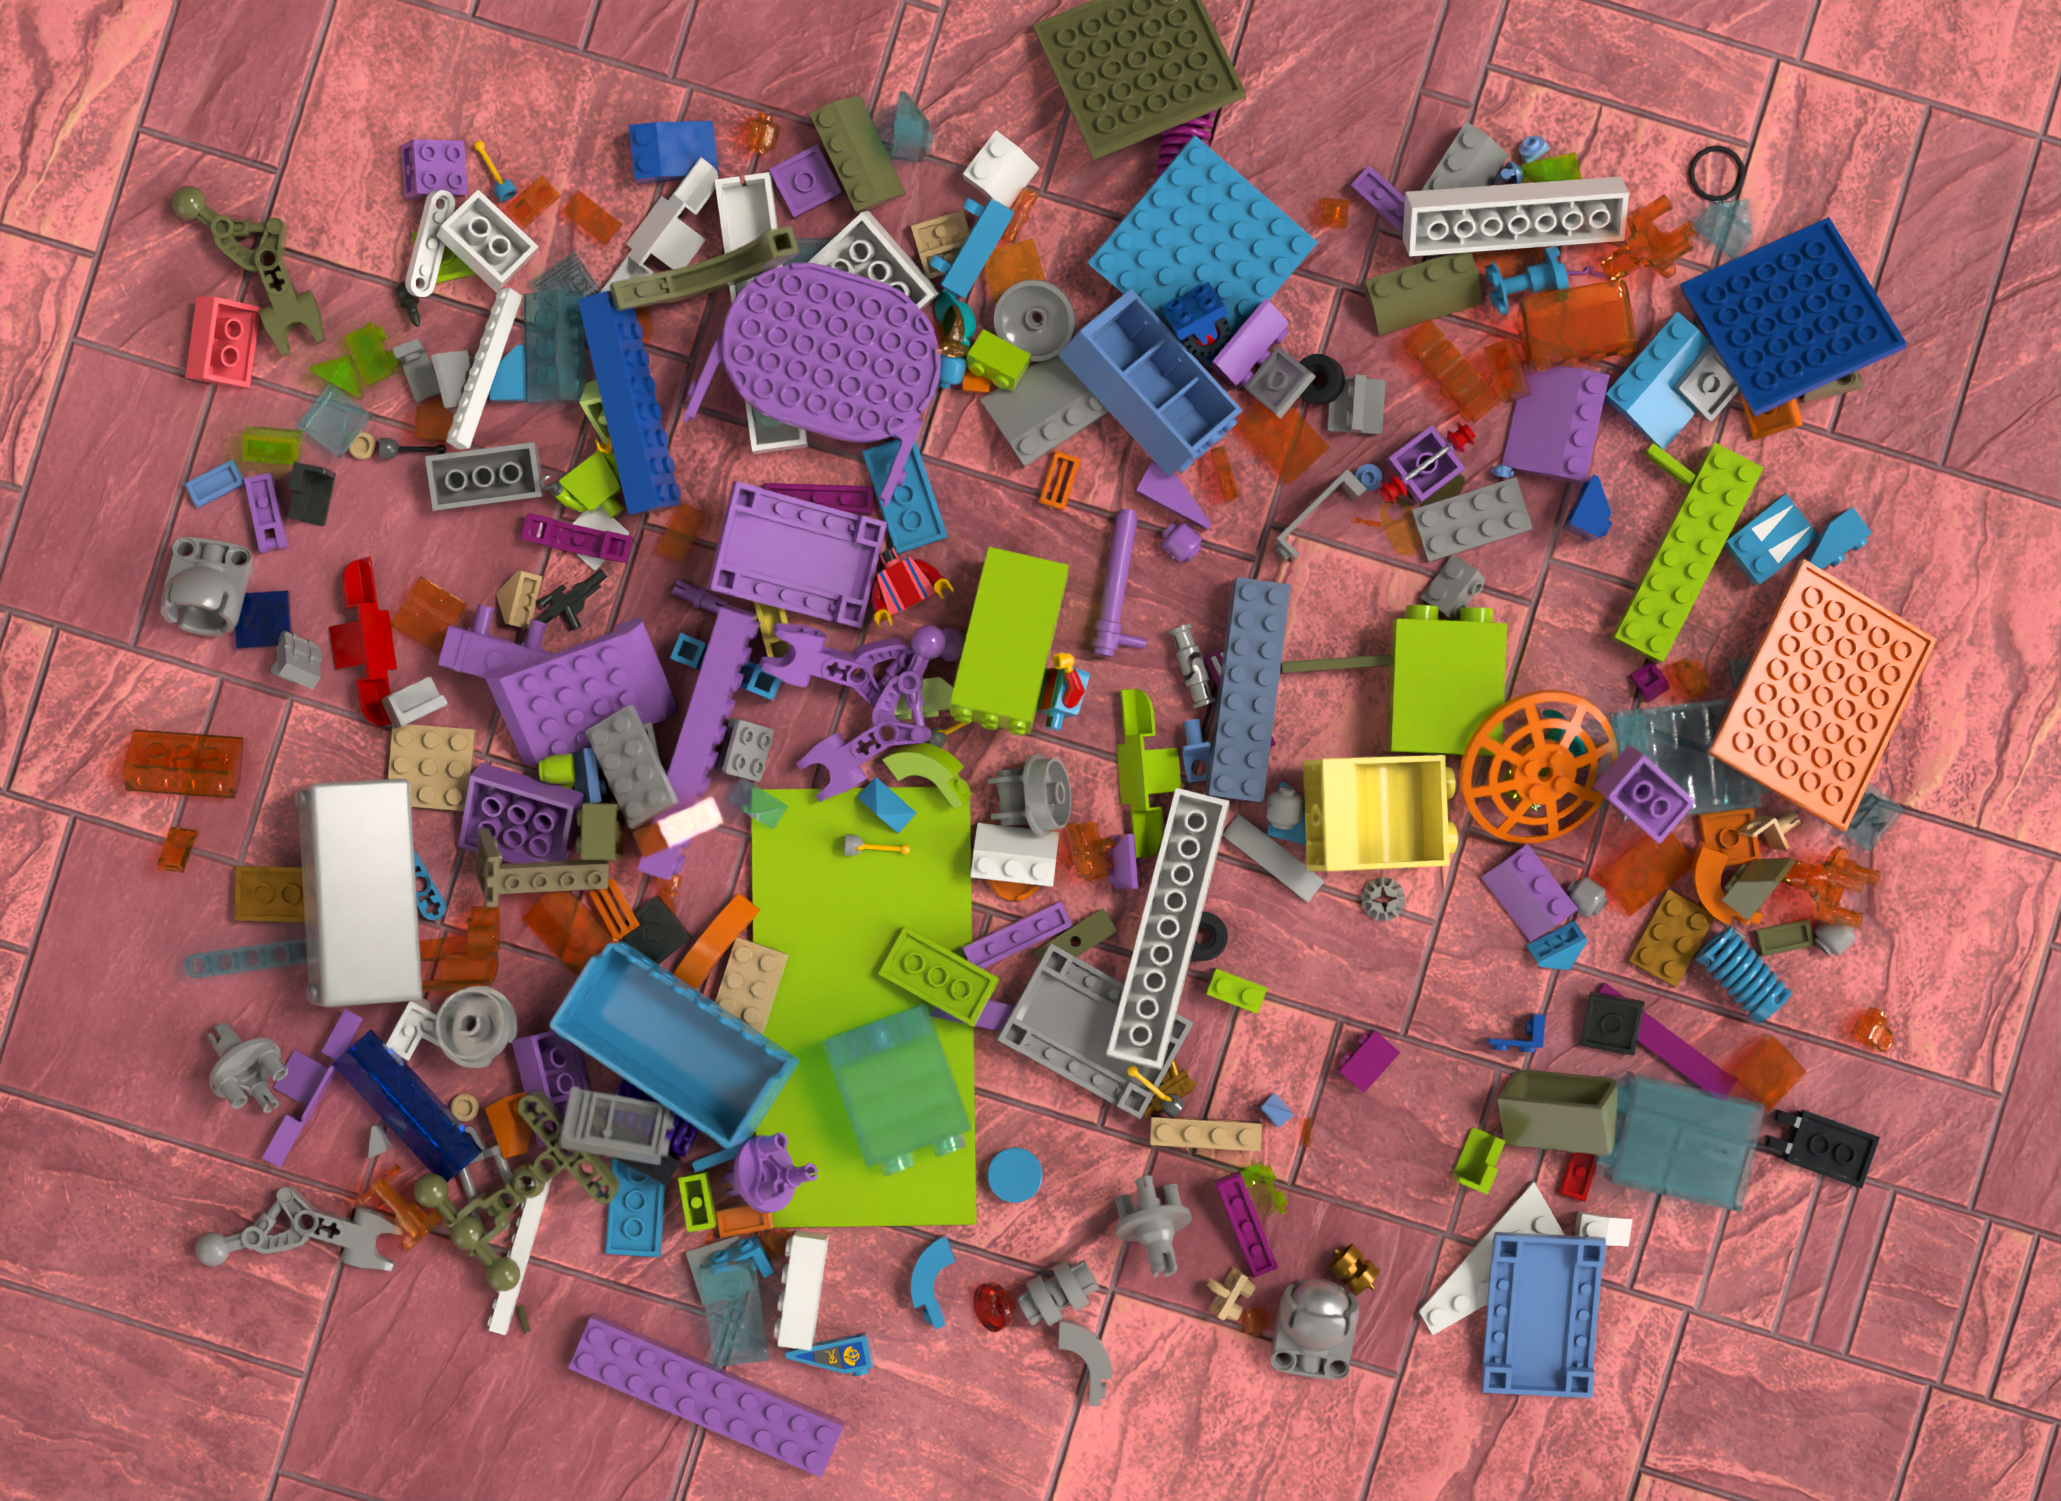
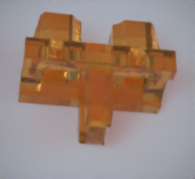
(543, 192)

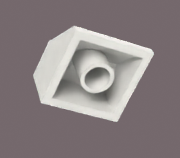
(1000, 170)

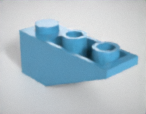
(1838, 537)

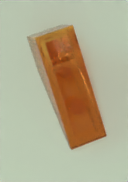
(677, 827)

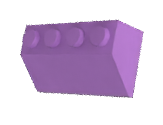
(552, 1067)

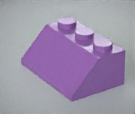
(1250, 344)
(1529, 892)

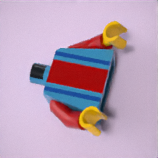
(1062, 691)

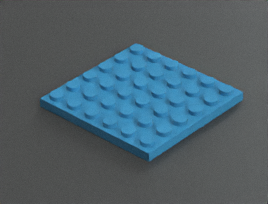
(1200, 228)

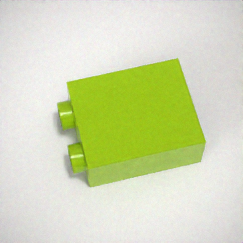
(1444, 680)

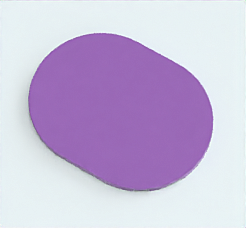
(831, 352)

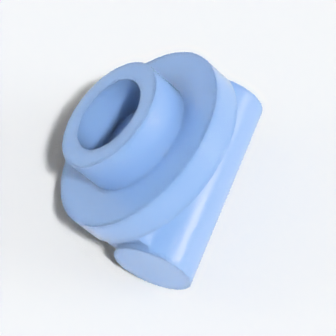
(1533, 148)

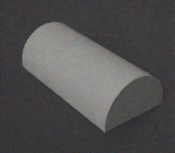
(484, 476)

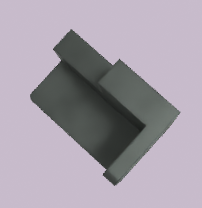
(311, 493)

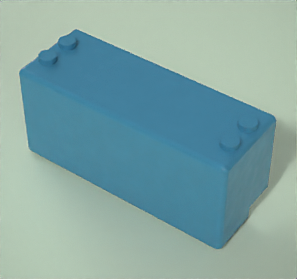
(674, 1043)

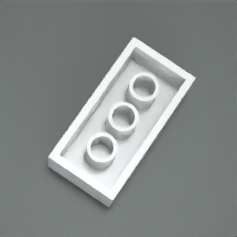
(803, 1289)

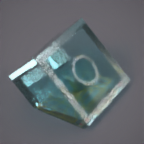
(910, 131)

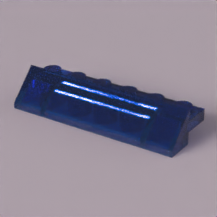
(407, 1106)

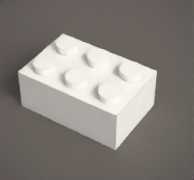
(487, 241)

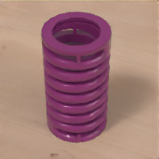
(1186, 130)

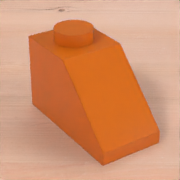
(509, 1126)

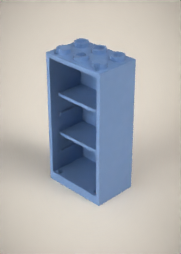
(1151, 383)

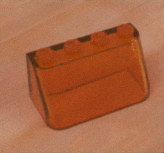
(1576, 325)

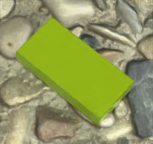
(1669, 464)

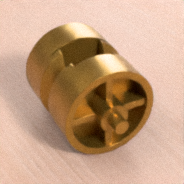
(1356, 1271)

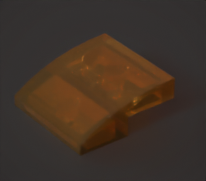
(428, 614)

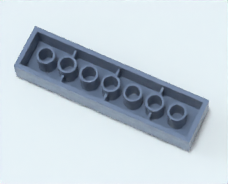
(1247, 690)

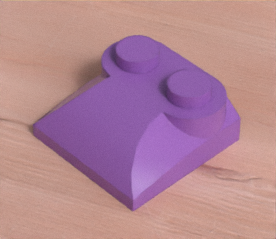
(1124, 868)

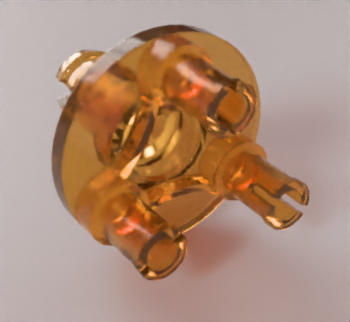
(1649, 245)
(1827, 882)

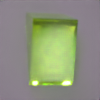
(341, 373)

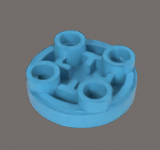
(1015, 1174)

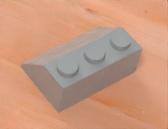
(1469, 161)

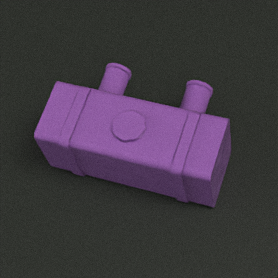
(477, 651)

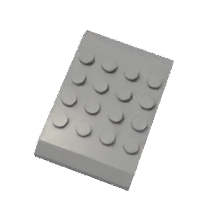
(1068, 1024)

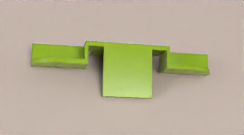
(1144, 772)

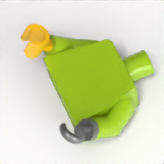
(591, 483)

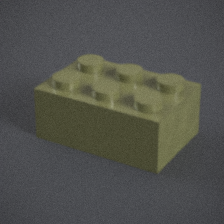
(601, 832)

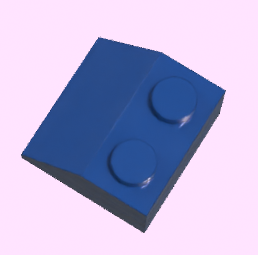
(1590, 511)

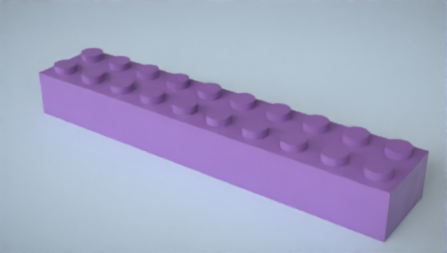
(704, 725)
(706, 1395)

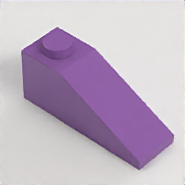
(1171, 495)

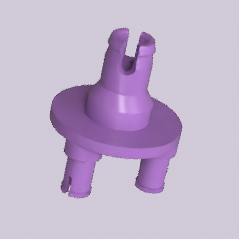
(766, 1173)

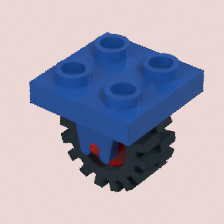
(1199, 320)

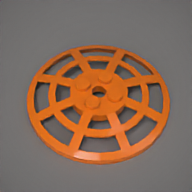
(1529, 762)

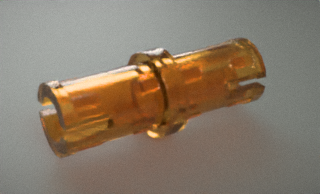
(1021, 211)

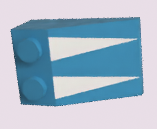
(1770, 540)

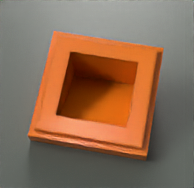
(974, 383)

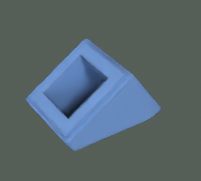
(1276, 1110)

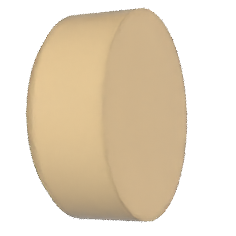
(363, 446)
(465, 1107)

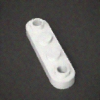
(428, 247)

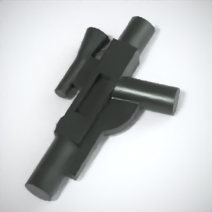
(572, 602)

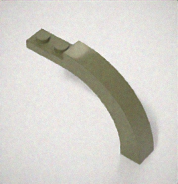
(739, 265)

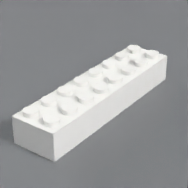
(1515, 216)

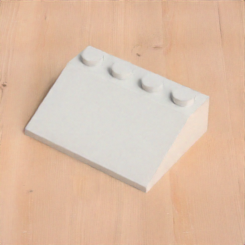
(872, 253)

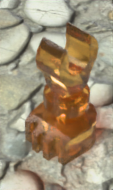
(669, 890)

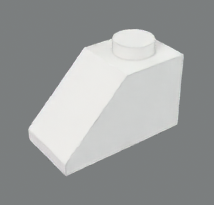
(1613, 1228)

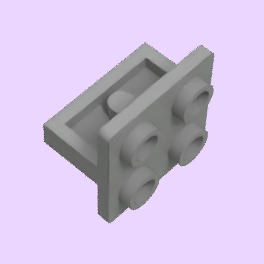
(1358, 406)
(745, 749)

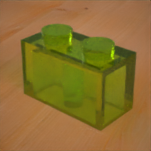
(272, 445)

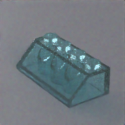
(554, 347)

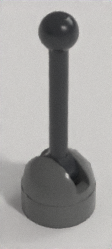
(389, 448)

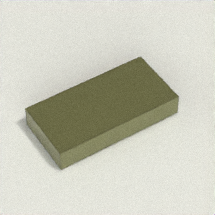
(1784, 937)

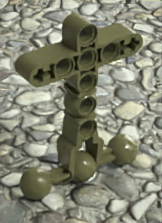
(468, 1231)

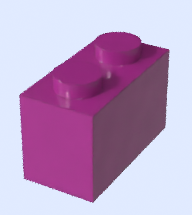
(1367, 1060)

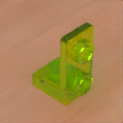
(1250, 1177)

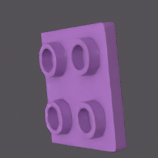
(433, 166)

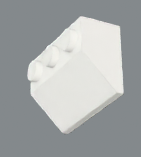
(1014, 855)

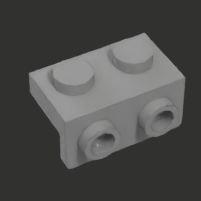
(1454, 587)

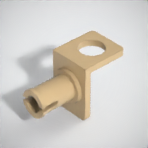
(1772, 828)

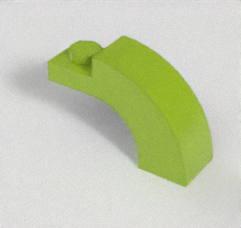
(931, 763)

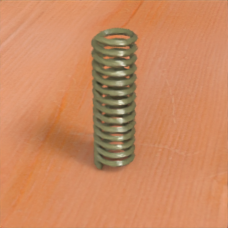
(522, 1320)

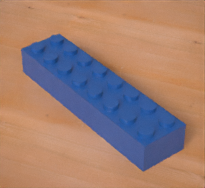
(630, 405)

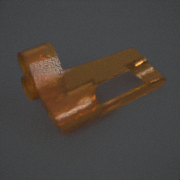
(467, 958)

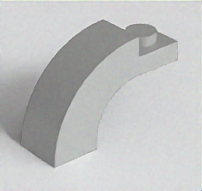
(1086, 1343)

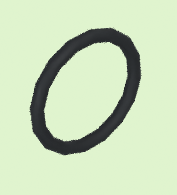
(1712, 149)

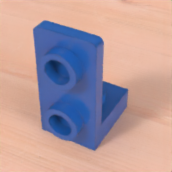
(1534, 1028)

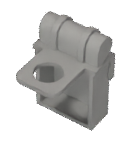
(297, 660)

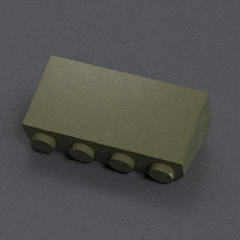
(1559, 1111)

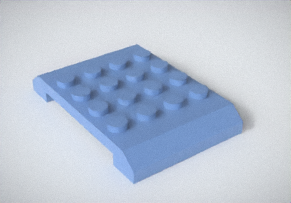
(1542, 1314)

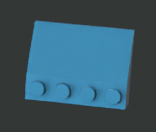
(1646, 389)

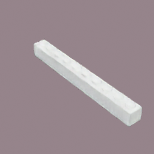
(484, 368)
(520, 1253)

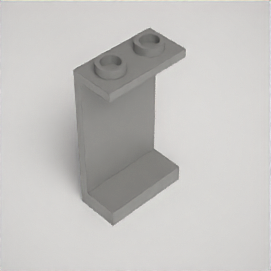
(1347, 482)

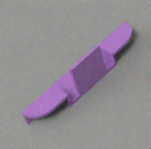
(307, 1084)

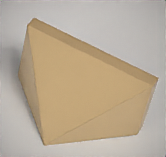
(518, 598)

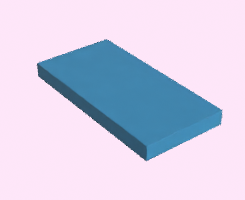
(912, 510)
(635, 1214)

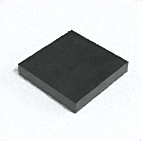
(658, 932)
(1612, 1023)

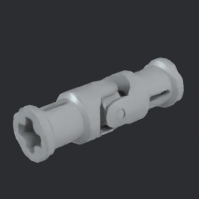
(1193, 671)

